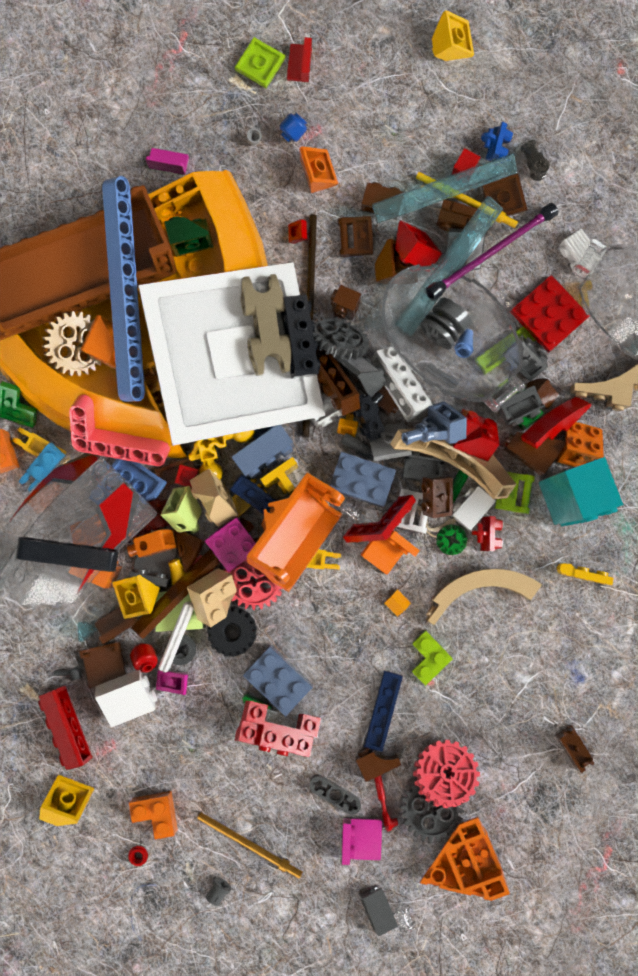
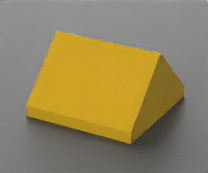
(135, 596)

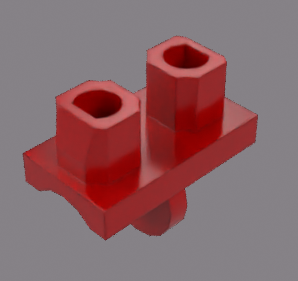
(486, 533)

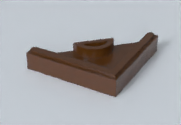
(188, 548)

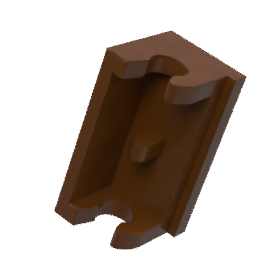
(575, 748)

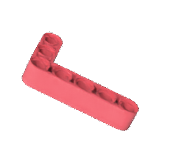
(109, 443)

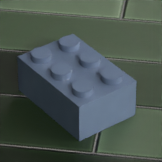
(264, 452)
(362, 479)
(278, 680)

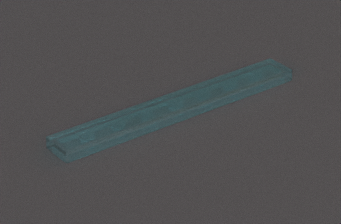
(445, 188)
(450, 263)

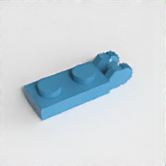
(43, 464)

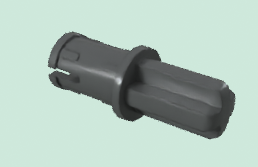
(357, 445)

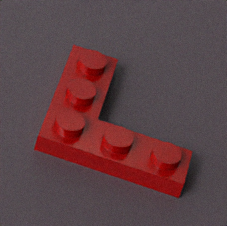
(382, 529)

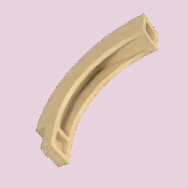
(511, 580)

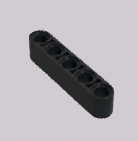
(67, 554)

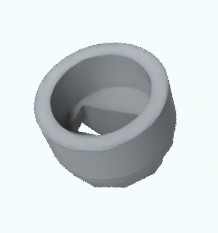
(257, 137)

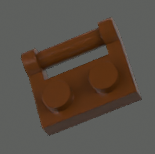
(361, 235)

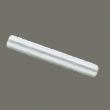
(176, 637)

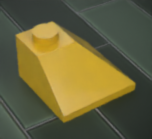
(452, 38)
(65, 802)

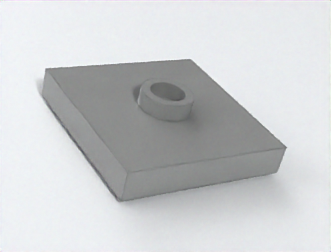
(382, 448)

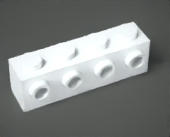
(402, 385)

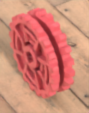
(459, 766)

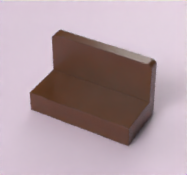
(113, 625)

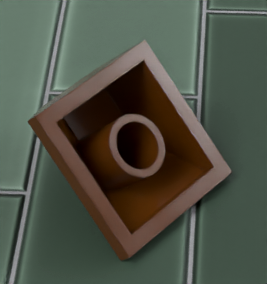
(388, 263)

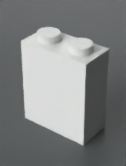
(125, 697)

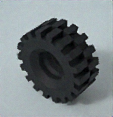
(235, 646)

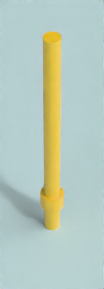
(471, 202)

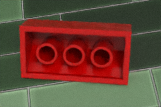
(65, 728)

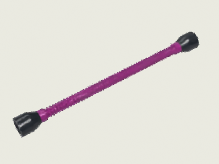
(437, 289)

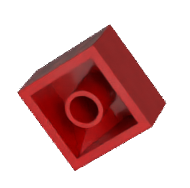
(481, 436)

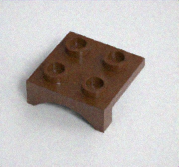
(103, 663)

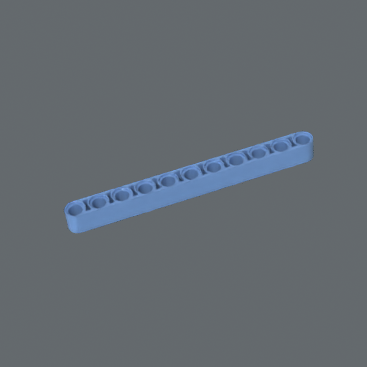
(123, 289)

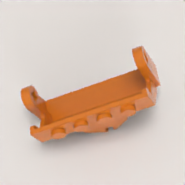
(295, 531)

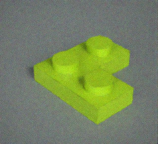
(435, 658)

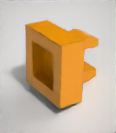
(347, 425)

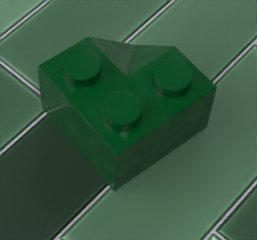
(188, 235)

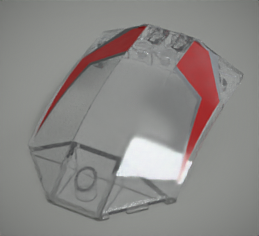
(75, 504)

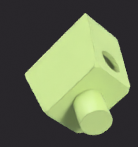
(182, 510)

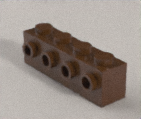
(337, 384)

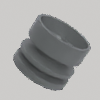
(445, 323)

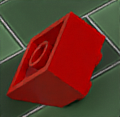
(415, 246)

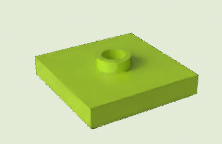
(260, 62)

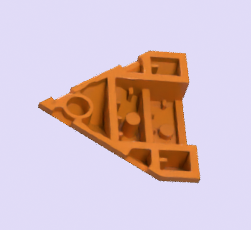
(468, 864)

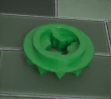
(443, 542)

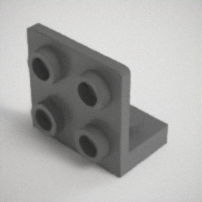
(155, 567)

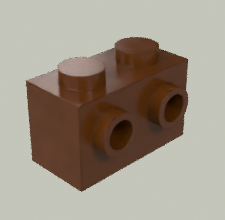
(345, 302)

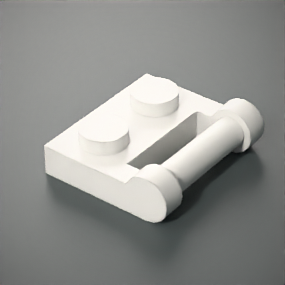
(408, 519)

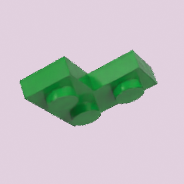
(12, 409)

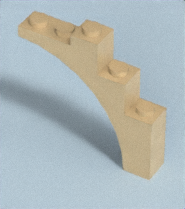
(616, 390)
(488, 474)

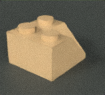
(214, 497)
(212, 596)

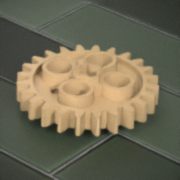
(57, 340)

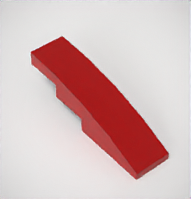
(556, 420)

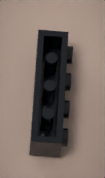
(300, 329)

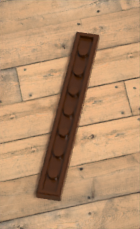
(179, 590)

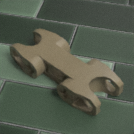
(264, 309)

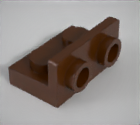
(437, 496)

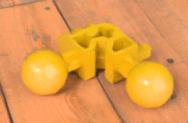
(208, 453)

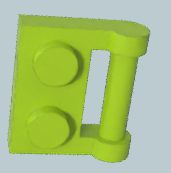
(508, 504)

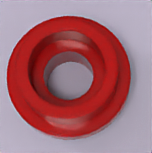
(138, 861)

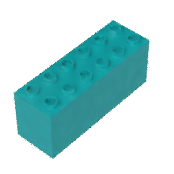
(581, 493)

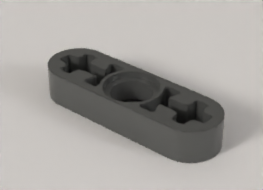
(350, 796)

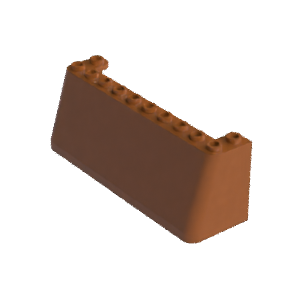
(69, 267)

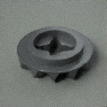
(190, 651)

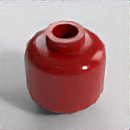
(143, 657)

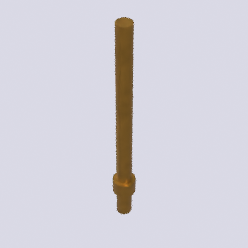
(283, 864)

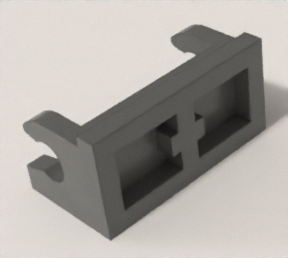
(378, 910)

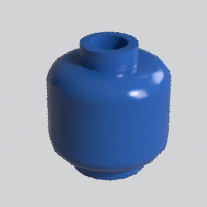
(293, 127)

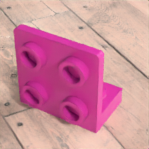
(231, 543)
(361, 839)

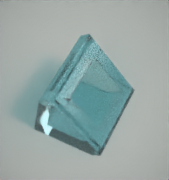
(85, 631)

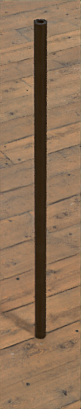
(310, 289)

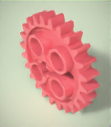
(259, 594)

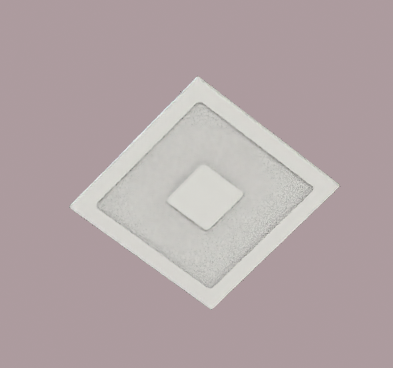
(205, 361)

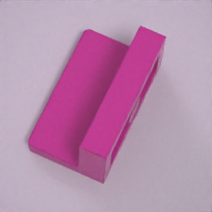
(167, 161)

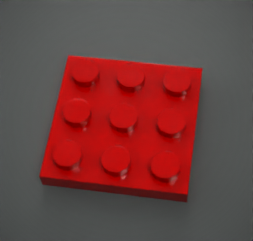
(549, 313)

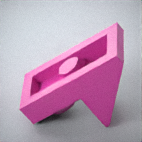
(172, 682)

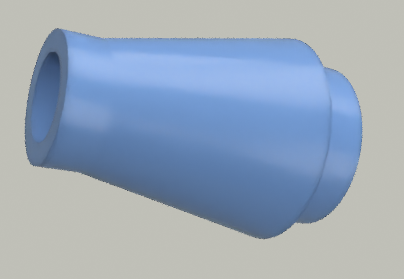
(464, 345)

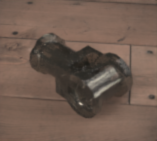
(536, 162)

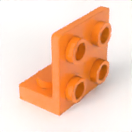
(582, 445)
(387, 552)

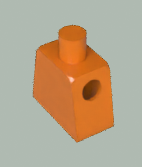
(152, 543)

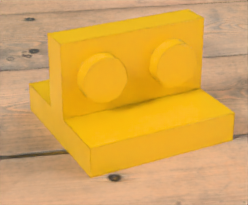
(280, 474)

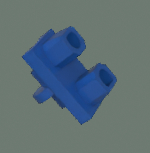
(494, 139)

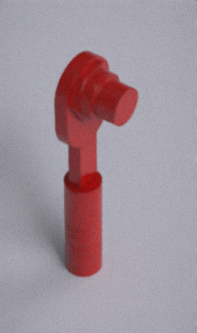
(389, 823)

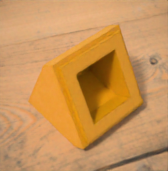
(397, 603)

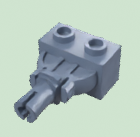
(441, 424)

